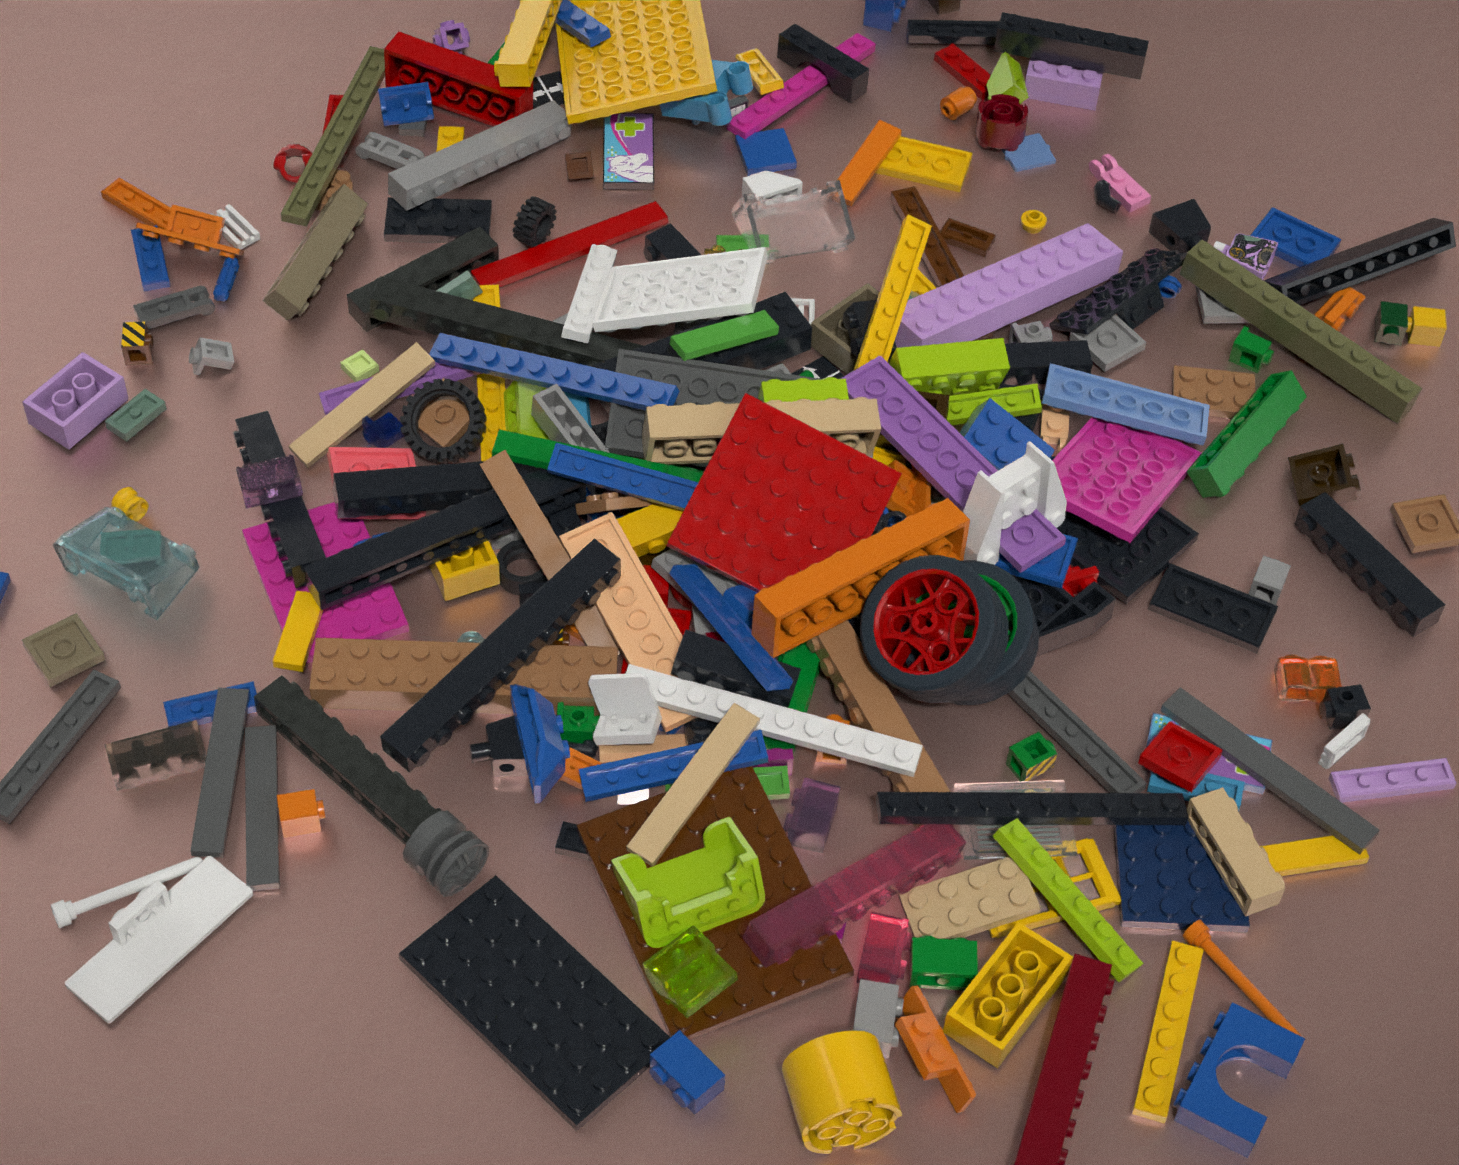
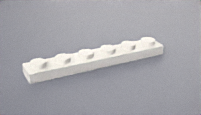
(588, 293)

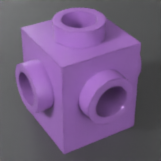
(458, 33)

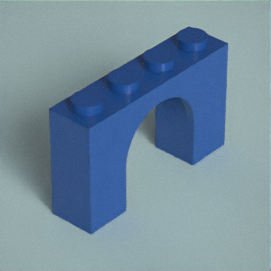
(1206, 1106)

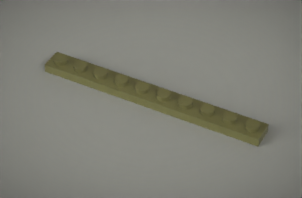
(335, 139)

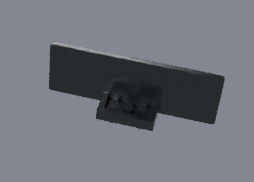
(1130, 294)

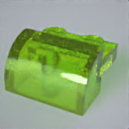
(689, 972)

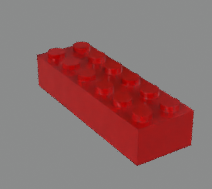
(454, 80)

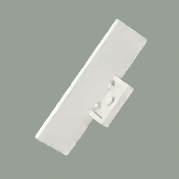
(156, 935)

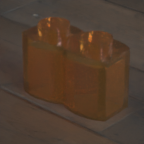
(1305, 678)

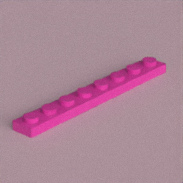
(794, 92)

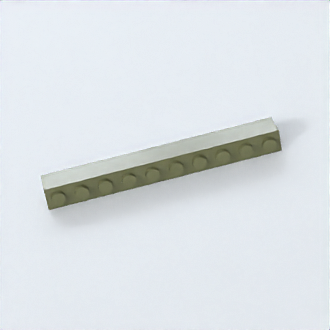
(1300, 331)

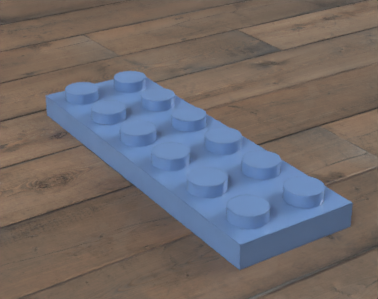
(1126, 404)

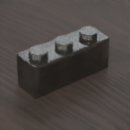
(156, 755)

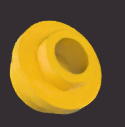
(1033, 221)

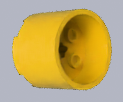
(841, 1091)

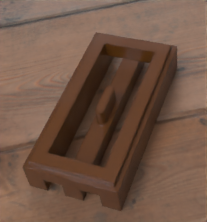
(965, 240)

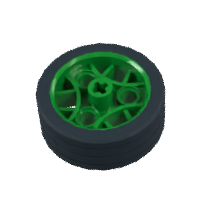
(1022, 641)

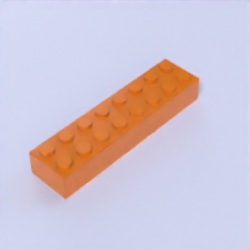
(839, 585)

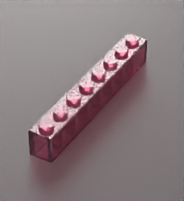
(853, 892)

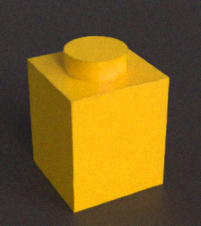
(1426, 326)

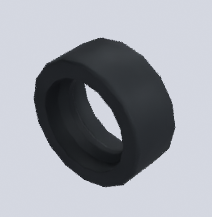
(510, 552)

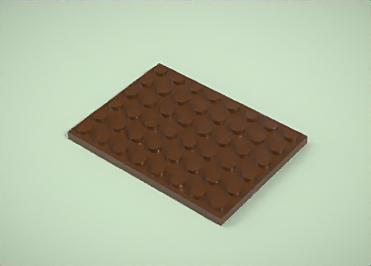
(758, 988)

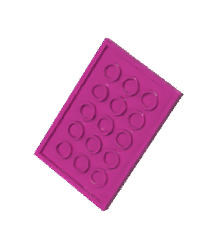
(1120, 475)
(365, 616)

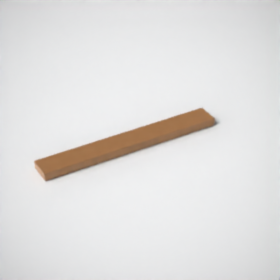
(540, 539)

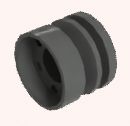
(445, 853)

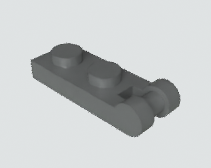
(175, 307)

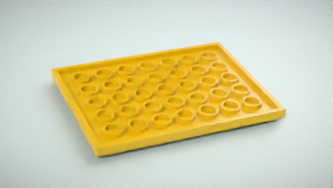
(652, 58)

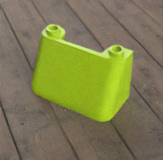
(695, 888)

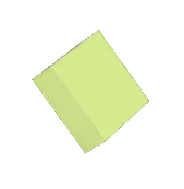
(359, 366)

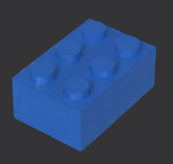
(1000, 435)

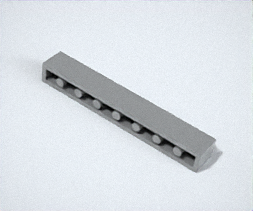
(478, 155)

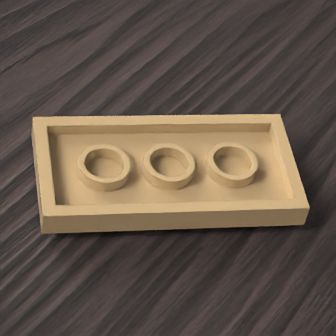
(970, 901)

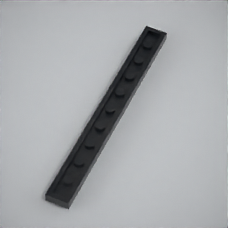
(1031, 808)

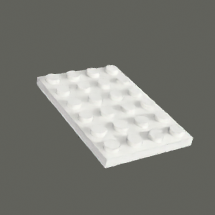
(681, 290)

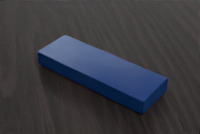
(150, 261)
(201, 706)

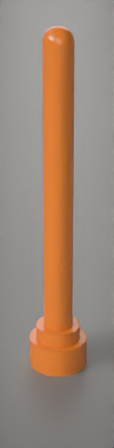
(1199, 936)

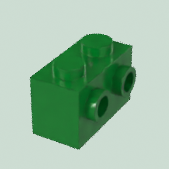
(942, 963)

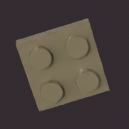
(63, 650)

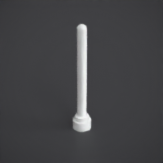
(67, 911)

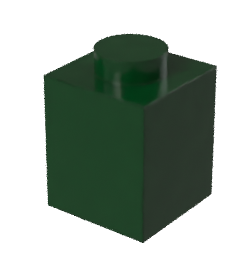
(1391, 323)

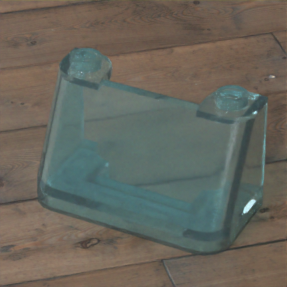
(128, 558)

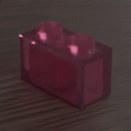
(884, 948)

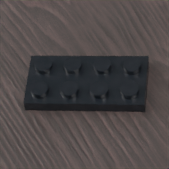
(436, 220)

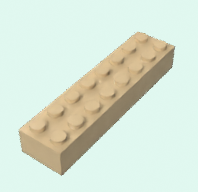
(693, 431)

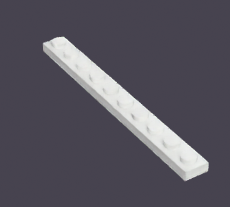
(786, 723)

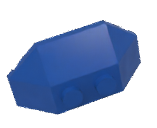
(539, 739)

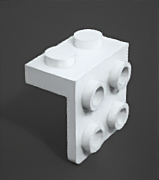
(625, 709)

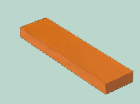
(868, 160)
(137, 203)

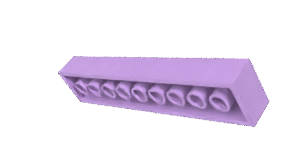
(1010, 289)

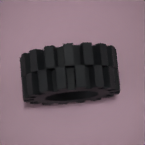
(534, 221)

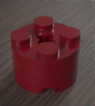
(1001, 122)

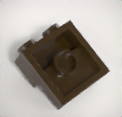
(1323, 472)

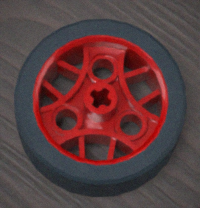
(934, 629)

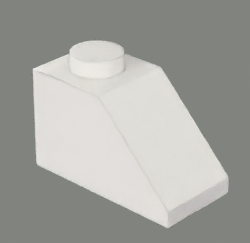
(771, 185)

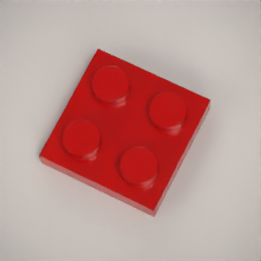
(1180, 756)

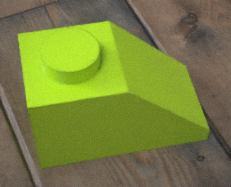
(1007, 79)

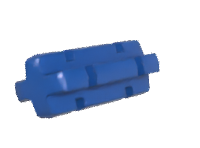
(226, 279)

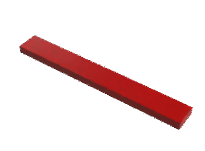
(571, 246)

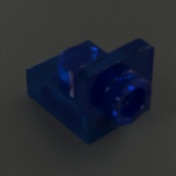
(382, 431)

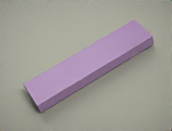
(1392, 780)

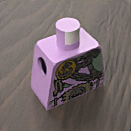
(1250, 252)

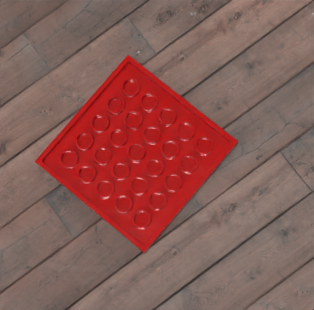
(779, 499)

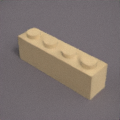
(1235, 851)

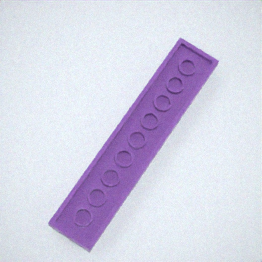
(944, 456)

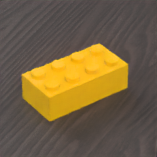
(1007, 994)

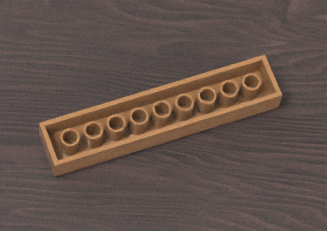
(400, 672)

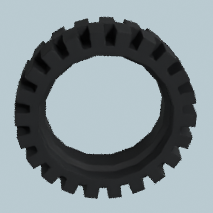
(417, 404)

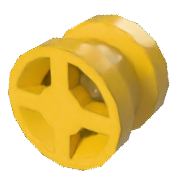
(130, 503)

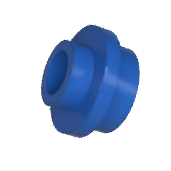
(1169, 287)

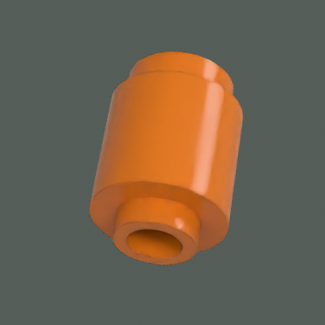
(958, 102)

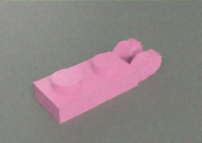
(1123, 186)

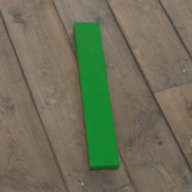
(538, 451)

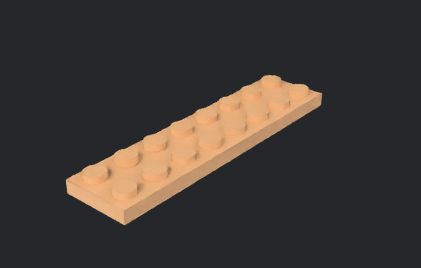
(632, 607)

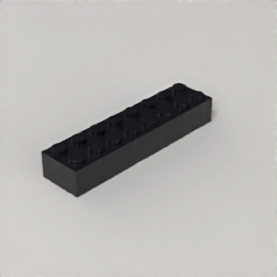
(792, 339)

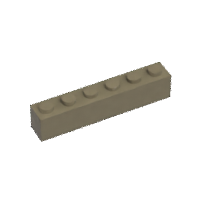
(316, 252)

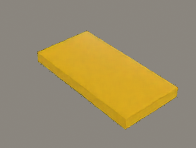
(927, 164)

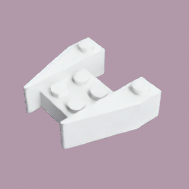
(1009, 495)

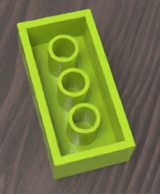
(953, 366)

